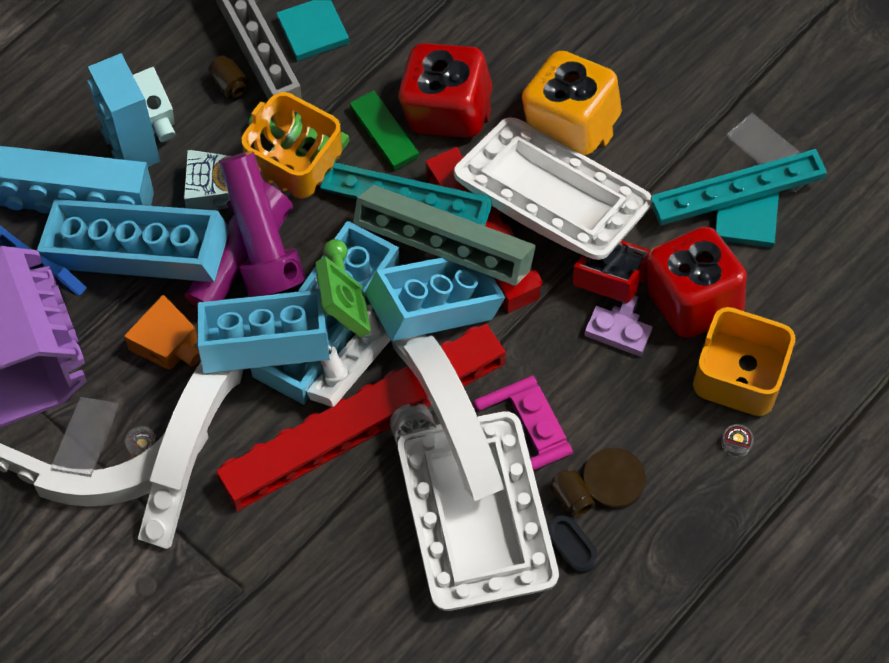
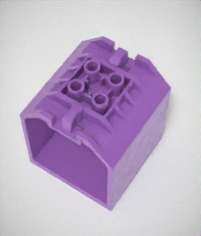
(35, 339)

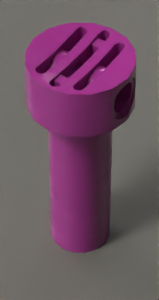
(235, 253)
(269, 264)

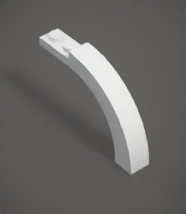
(454, 412)
(179, 451)
(103, 488)

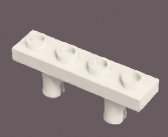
(349, 364)

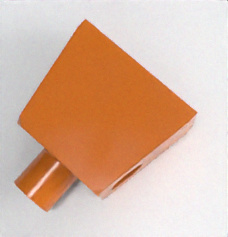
(164, 336)

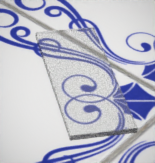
(761, 141)
(85, 437)

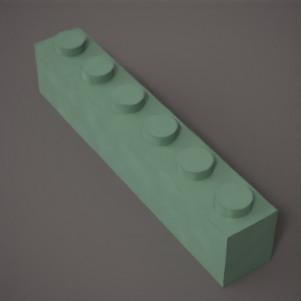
(444, 234)

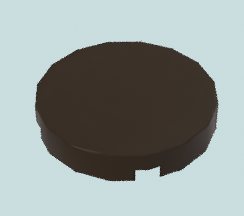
(615, 478)

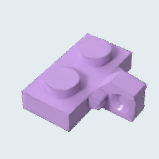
(619, 328)

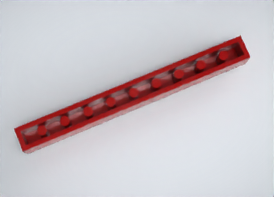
(349, 422)

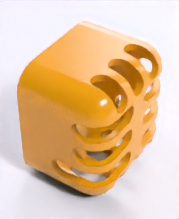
(305, 174)

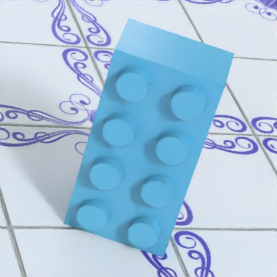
(122, 111)
(431, 297)
(262, 331)

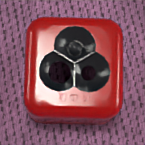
(461, 100)
(711, 284)

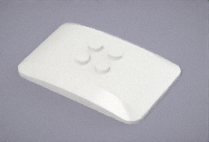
(553, 189)
(481, 546)

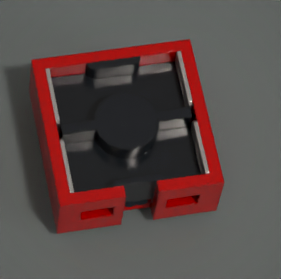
(616, 274)

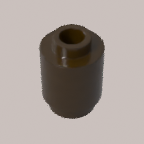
(228, 77)
(572, 493)

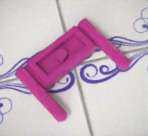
(535, 417)

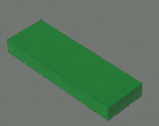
(384, 130)

